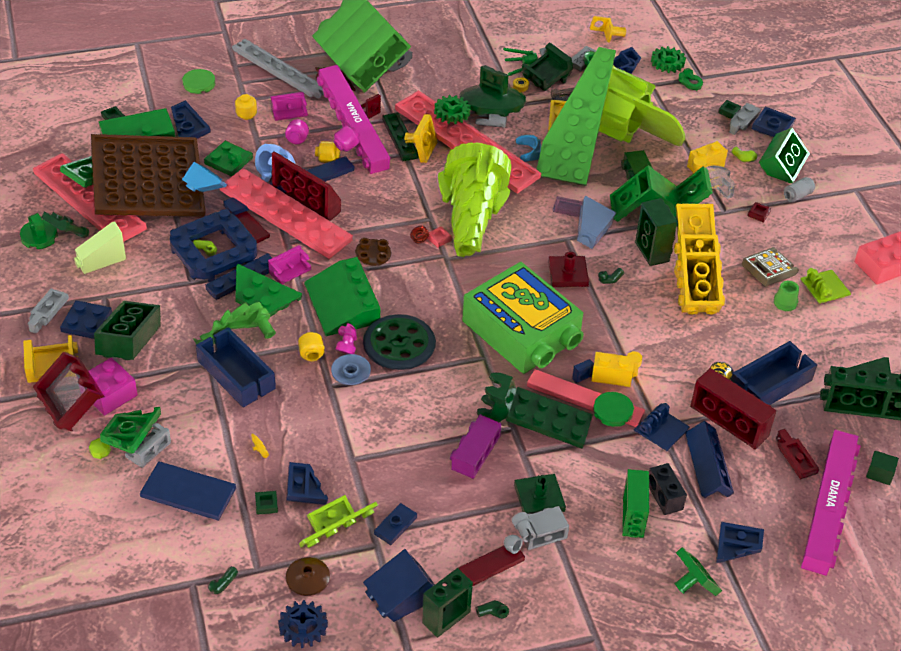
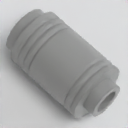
(799, 189)

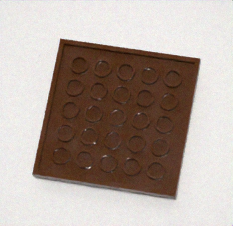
(144, 175)

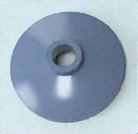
(351, 369)

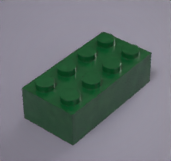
(127, 330)

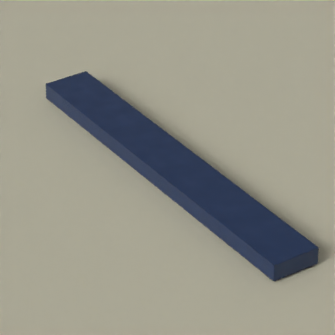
(324, 172)

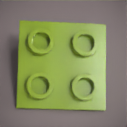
(824, 285)

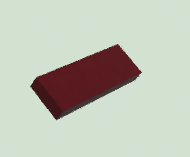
(253, 226)
(491, 564)

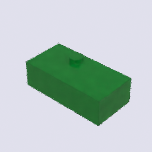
(141, 124)

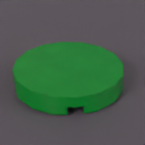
(613, 409)

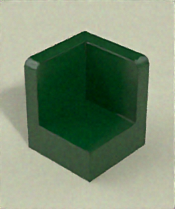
(882, 467)

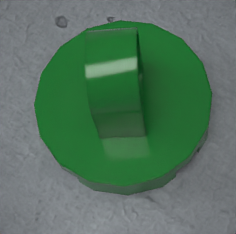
(38, 233)

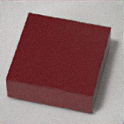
(759, 212)

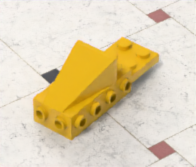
(698, 260)

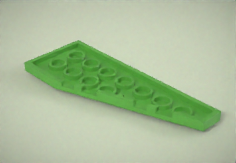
(573, 136)

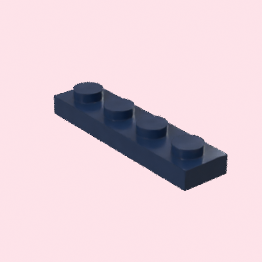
(227, 283)

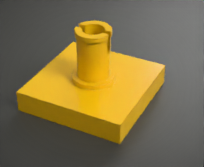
(424, 138)

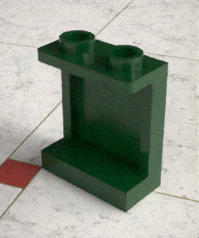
(548, 68)

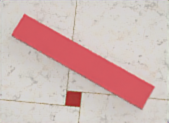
(572, 393)

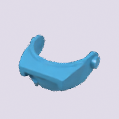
(533, 142)

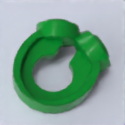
(688, 74)

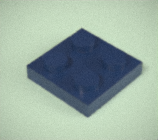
(772, 122)
(85, 319)

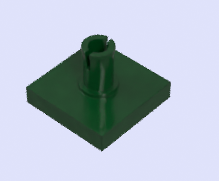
(539, 493)

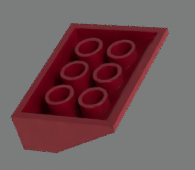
(305, 187)

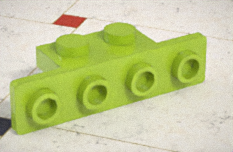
(332, 516)

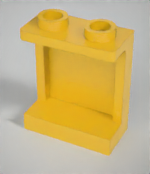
(39, 359)

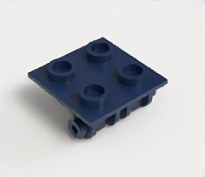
(662, 427)

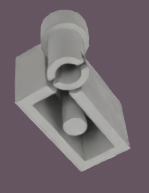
(541, 527)

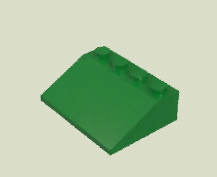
(343, 296)

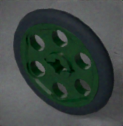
(394, 361)

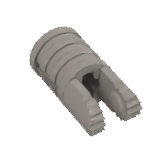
(494, 120)

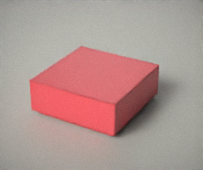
(439, 237)

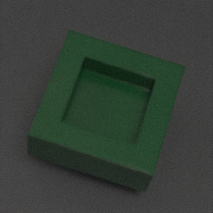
(729, 109)
(266, 502)

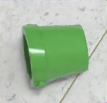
(787, 296)

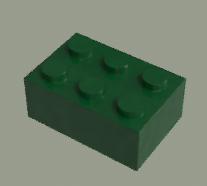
(656, 232)

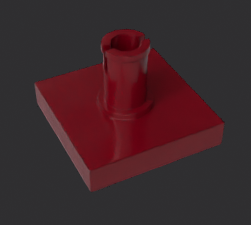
(568, 270)

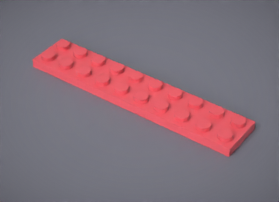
(453, 135)

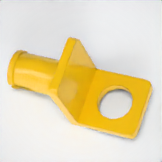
(607, 28)

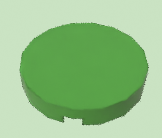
(198, 80)

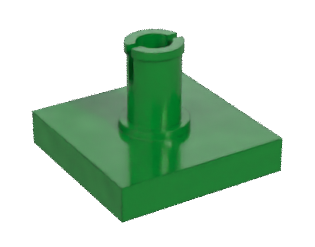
(696, 574)

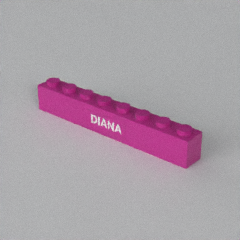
(351, 114)
(830, 503)

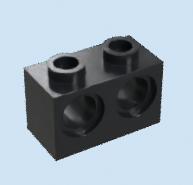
(666, 489)

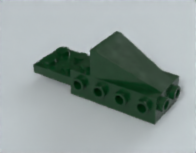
(863, 390)

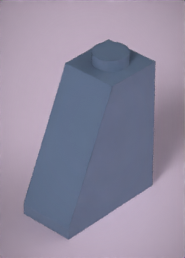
(593, 222)

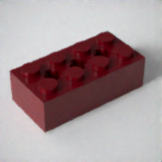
(733, 408)

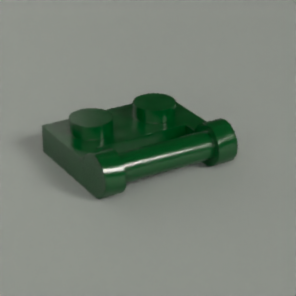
(65, 224)

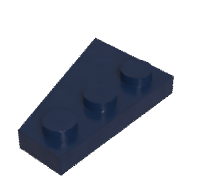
(188, 121)

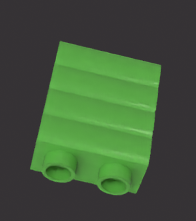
(360, 42)

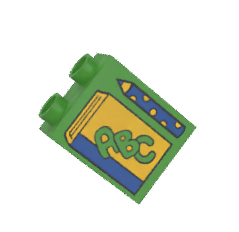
(523, 318)

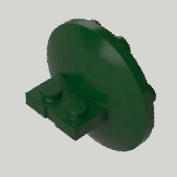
(493, 94)

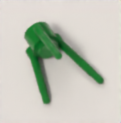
(528, 58)

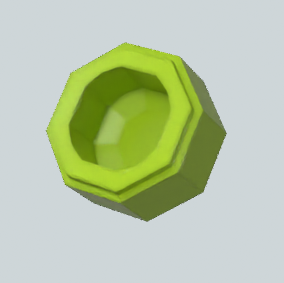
(99, 449)

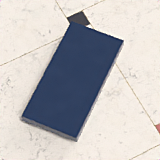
(188, 490)

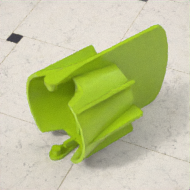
(630, 108)

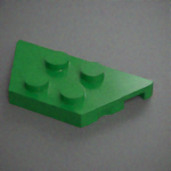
(255, 288)
(129, 429)

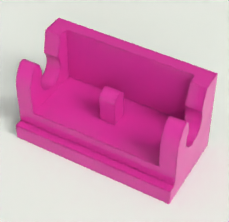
(289, 106)
(289, 265)

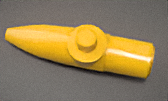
(259, 446)

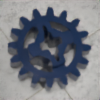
(303, 624)

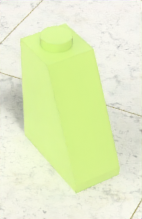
(101, 249)

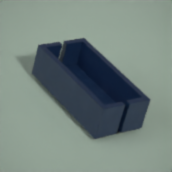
(236, 367)
(776, 373)

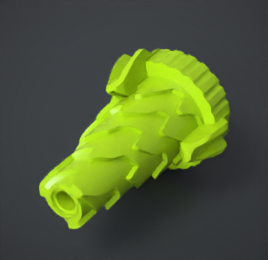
(477, 186)

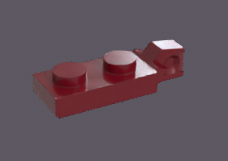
(796, 455)

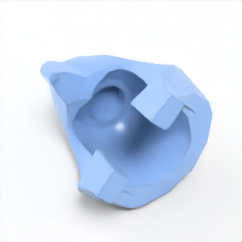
(263, 159)

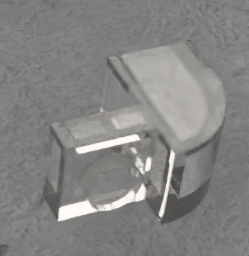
(721, 180)

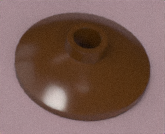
(307, 583)

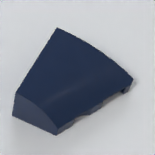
(627, 60)

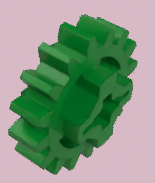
(668, 59)
(452, 109)

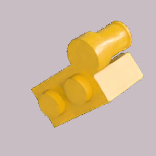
(707, 156)
(615, 368)

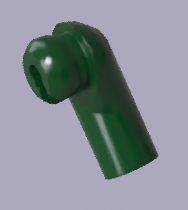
(612, 278)
(220, 585)
(494, 608)

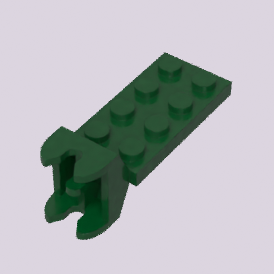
(534, 411)

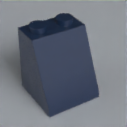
(398, 586)

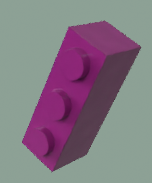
(475, 446)

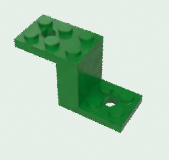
(651, 185)

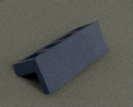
(708, 460)

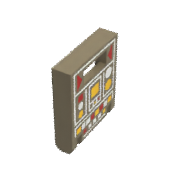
(773, 262)

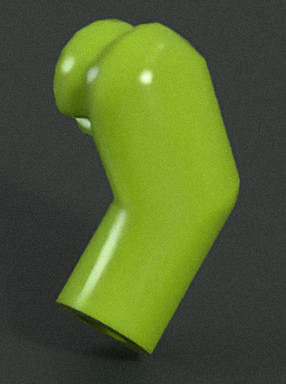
(744, 156)
(208, 246)

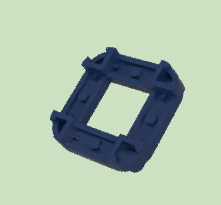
(227, 223)

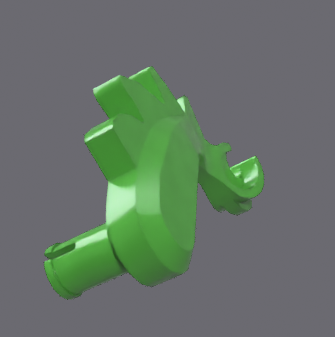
(242, 317)

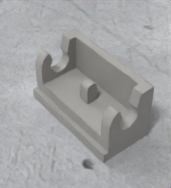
(150, 446)

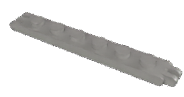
(278, 68)

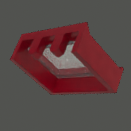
(67, 391)

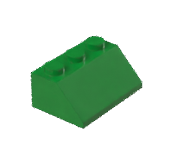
(784, 156)

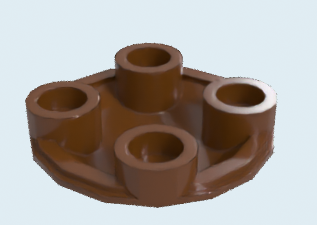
(373, 251)

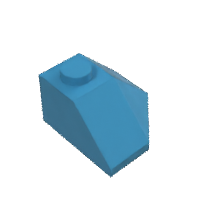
(202, 179)

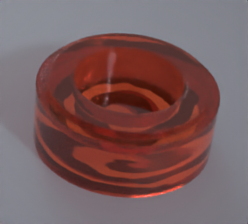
(419, 234)

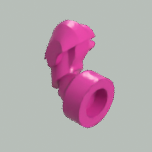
(349, 335)

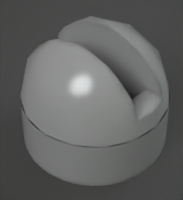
(513, 543)

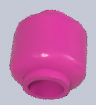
(297, 131)
(346, 138)

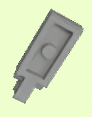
(744, 118)
(46, 309)

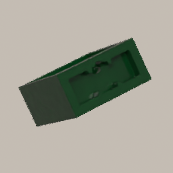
(447, 604)

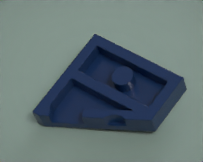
(303, 485)
(738, 541)

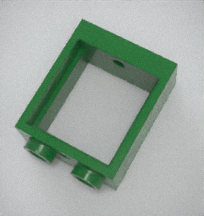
(635, 503)

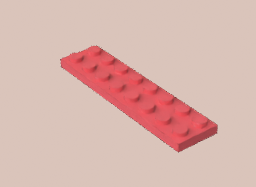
(83, 198)
(287, 213)

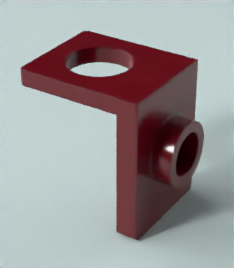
(373, 106)

